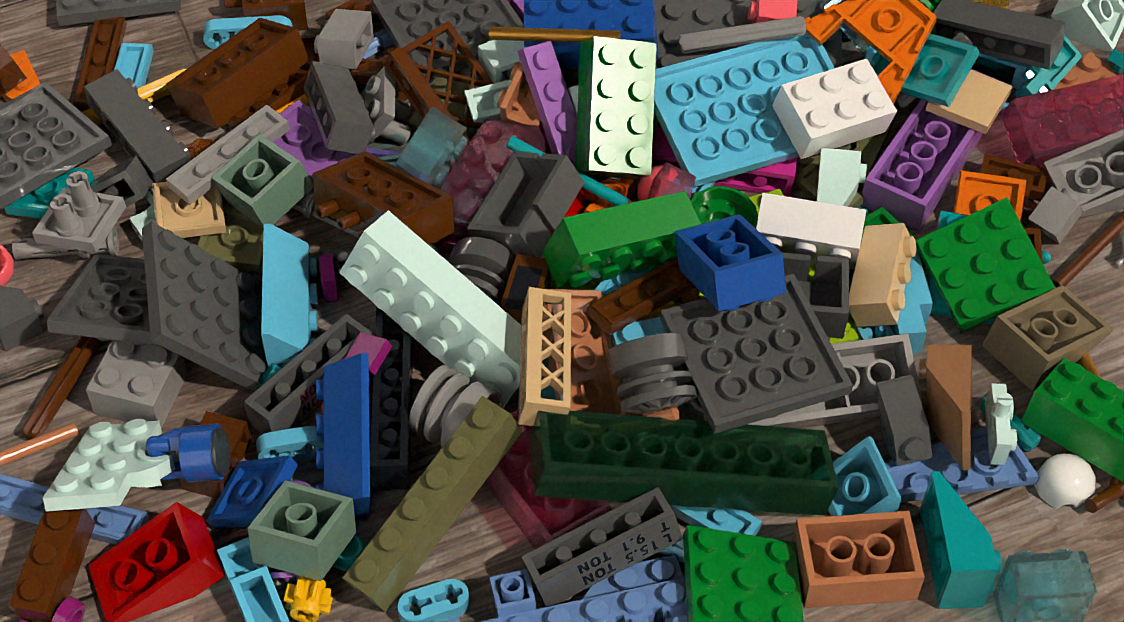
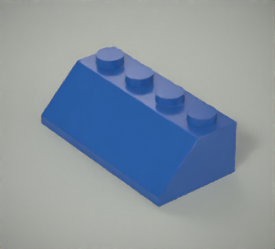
(345, 431)

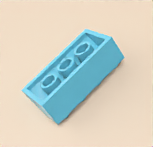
(287, 295)

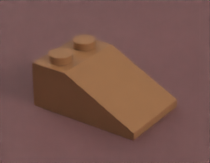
(949, 397)

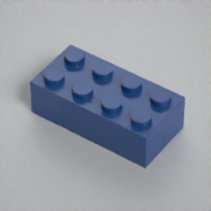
(632, 17)

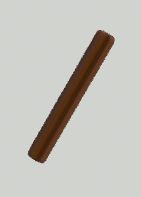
(60, 387)

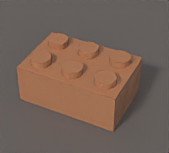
(857, 559)

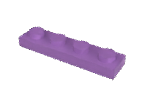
(551, 98)

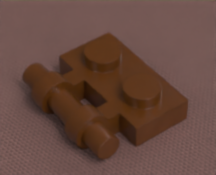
(1034, 177)

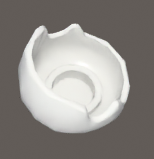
(1065, 480)

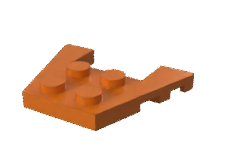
(889, 26)

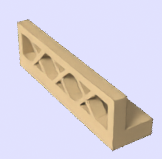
(532, 355)

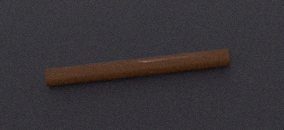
(1090, 252)

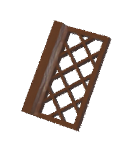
(417, 87)

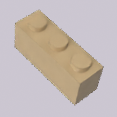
(881, 275)

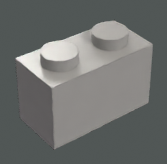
(345, 38)

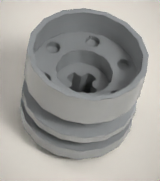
(445, 403)

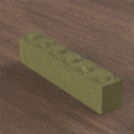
(433, 504)

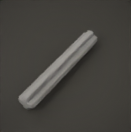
(742, 34)

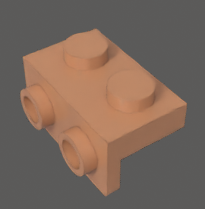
(517, 102)

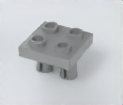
(384, 107)
(79, 216)

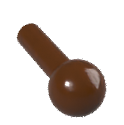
(1106, 496)

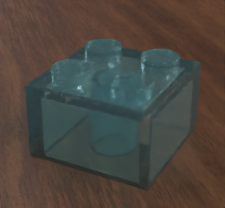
(433, 147)
(1045, 587)

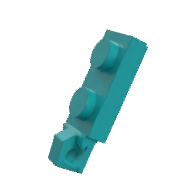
(1044, 80)

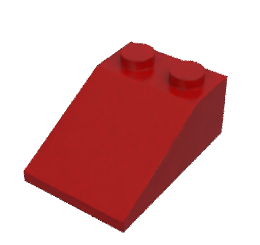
(156, 566)

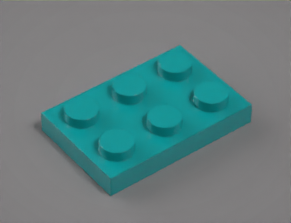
(937, 71)

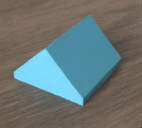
(863, 482)

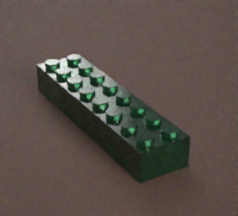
(693, 467)

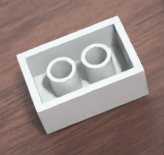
(834, 108)
(811, 227)

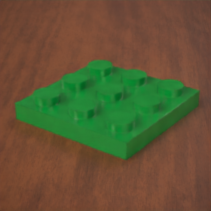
(984, 265)
(740, 577)

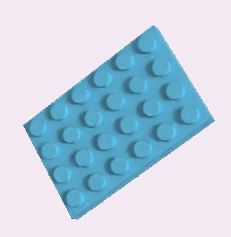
(722, 109)

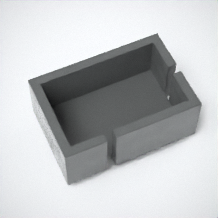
(527, 202)
(827, 292)

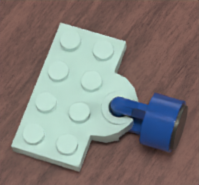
(136, 455)

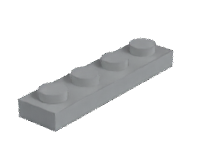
(195, 177)

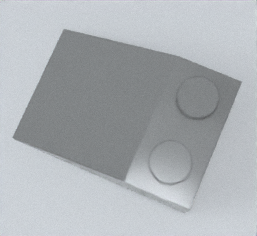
(1092, 174)

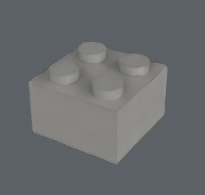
(136, 382)

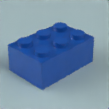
(730, 262)

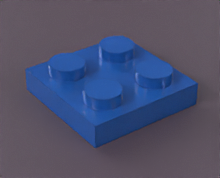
(250, 490)

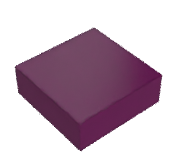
(328, 278)
(375, 347)

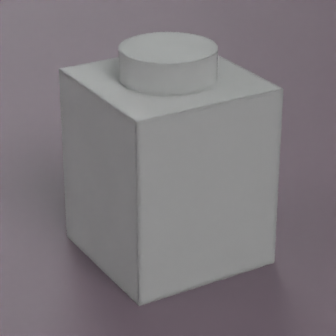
(1056, 213)

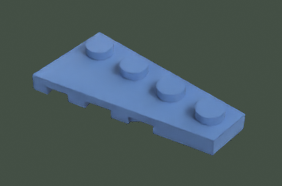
(913, 478)

